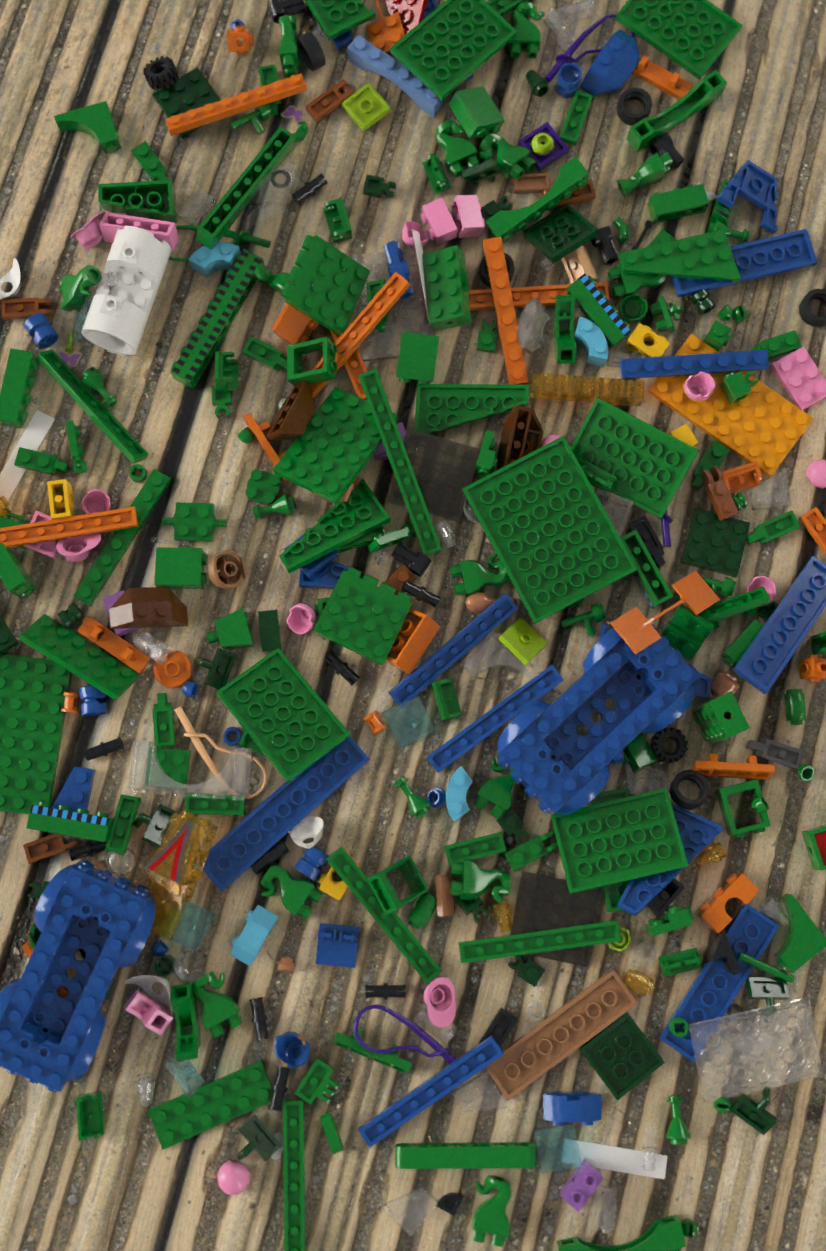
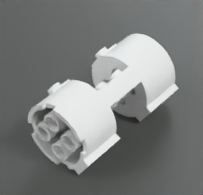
(120, 315)

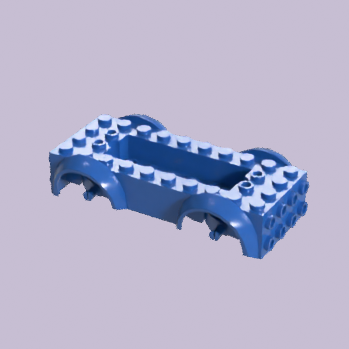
(572, 769)
(86, 909)

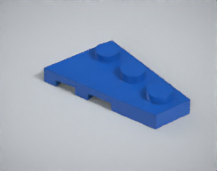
(325, 578)

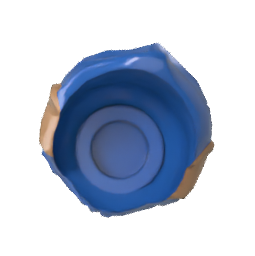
(292, 1049)

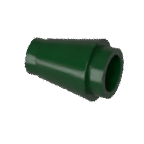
(537, 84)

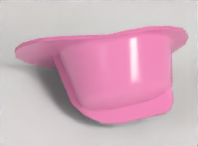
(90, 233)
(78, 548)
(440, 1002)

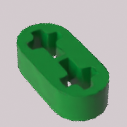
(331, 1133)

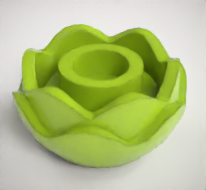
(542, 149)
(625, 940)

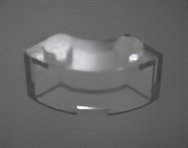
(531, 325)

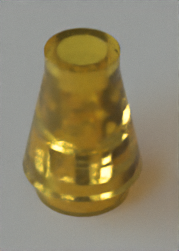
(711, 854)
(503, 915)

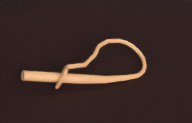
(202, 751)

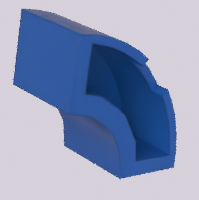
(572, 1107)

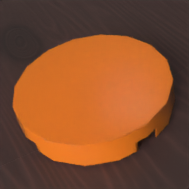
(174, 671)

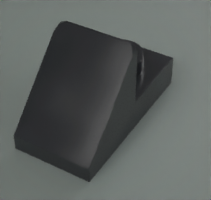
(665, 898)
(722, 948)

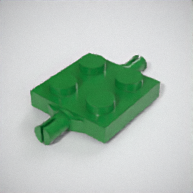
(194, 522)

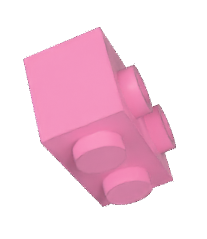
(468, 216)
(439, 221)

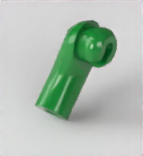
(301, 132)
(623, 230)

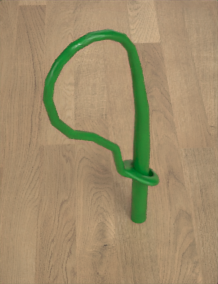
(240, 238)

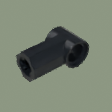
(285, 7)
(665, 144)
(605, 246)
(415, 561)

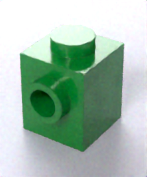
(718, 336)

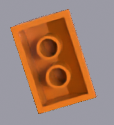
(293, 326)
(412, 641)

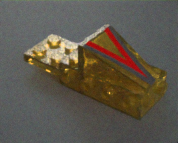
(177, 868)

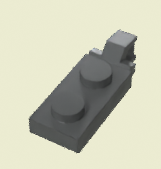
(777, 752)

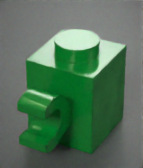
(737, 386)

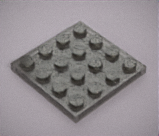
(441, 473)
(546, 905)

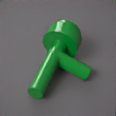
(262, 112)
(727, 586)
(597, 613)

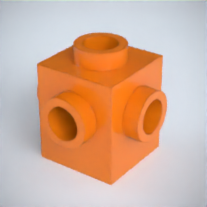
(235, 44)
(813, 669)

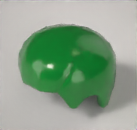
(633, 308)

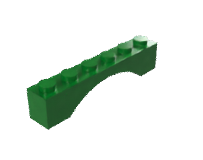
(700, 96)
(506, 223)
(663, 1235)

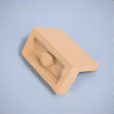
(578, 263)

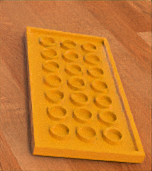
(754, 428)

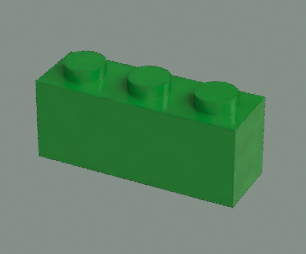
(677, 203)

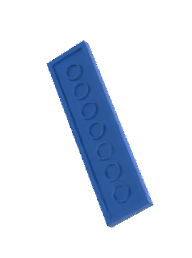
(758, 260)
(785, 628)
(716, 988)

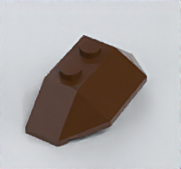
(293, 414)
(519, 436)
(148, 608)

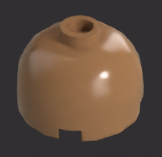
(227, 569)

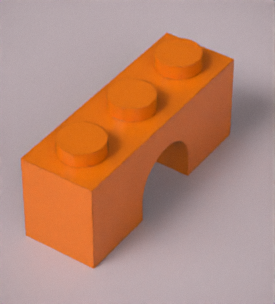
(714, 912)

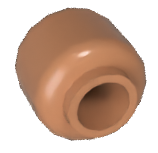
(723, 684)

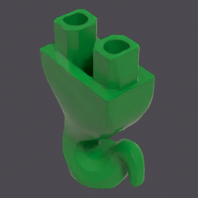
(528, 35)
(288, 47)
(458, 151)
(510, 157)
(649, 173)
(276, 281)
(631, 283)
(76, 287)
(477, 576)
(496, 791)
(476, 881)
(293, 891)
(216, 1005)
(491, 1214)

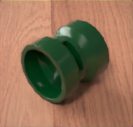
(703, 302)
(71, 615)
(164, 968)

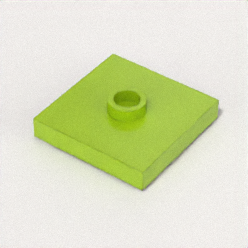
(366, 107)
(523, 641)

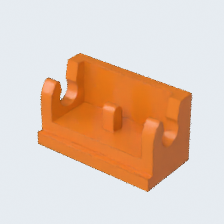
(742, 477)

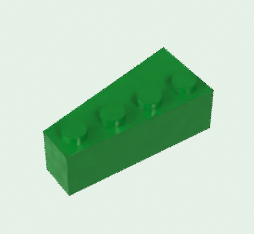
(141, 199)

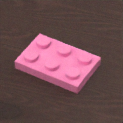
(800, 378)

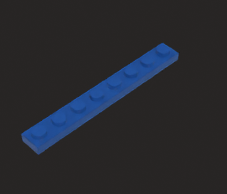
(694, 364)
(454, 649)
(495, 718)
(430, 1091)

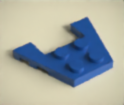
(758, 188)

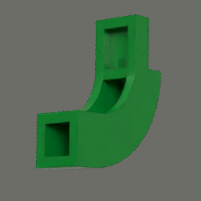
(564, 337)
(187, 1021)

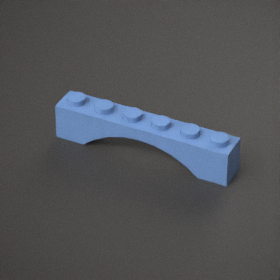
(372, 59)

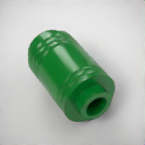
(795, 706)
(422, 911)

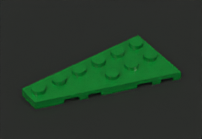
(339, 15)
(690, 257)
(454, 405)
(337, 528)

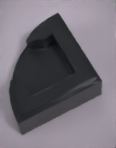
(450, 1202)

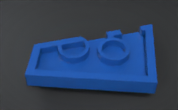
(76, 790)

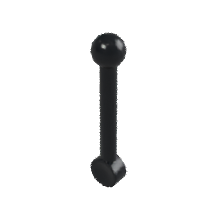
(648, 224)

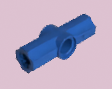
(397, 264)

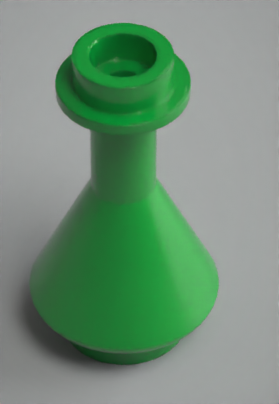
(719, 225)
(94, 379)
(284, 505)
(417, 805)
(677, 1130)

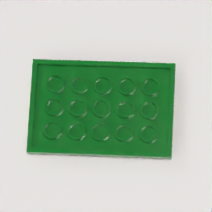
(683, 30)
(453, 43)
(333, 446)
(641, 456)
(283, 714)
(619, 841)

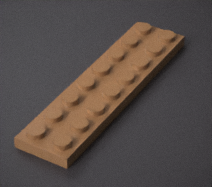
(561, 1034)

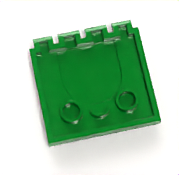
(325, 284)
(363, 615)

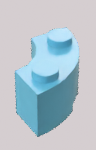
(220, 257)
(592, 341)
(456, 794)
(253, 935)

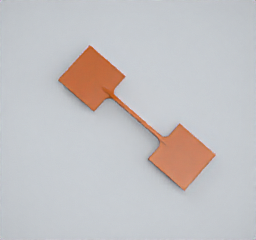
(385, 30)
(639, 631)

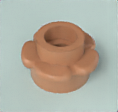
(286, 965)

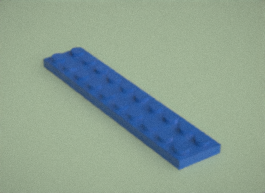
(281, 813)

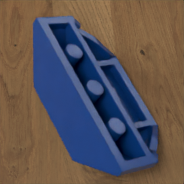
(612, 65)

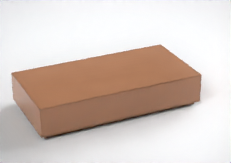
(532, 183)
(444, 899)

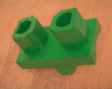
(661, 307)

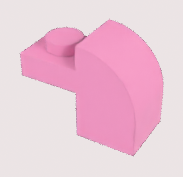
(150, 1011)

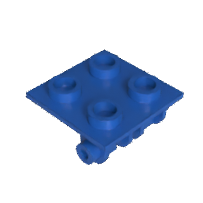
(337, 945)

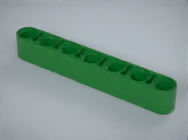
(465, 1155)

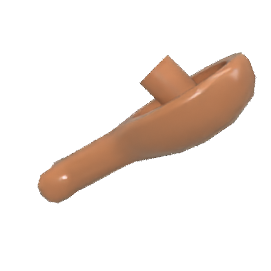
(480, 601)

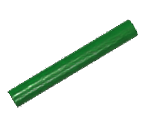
(765, 967)

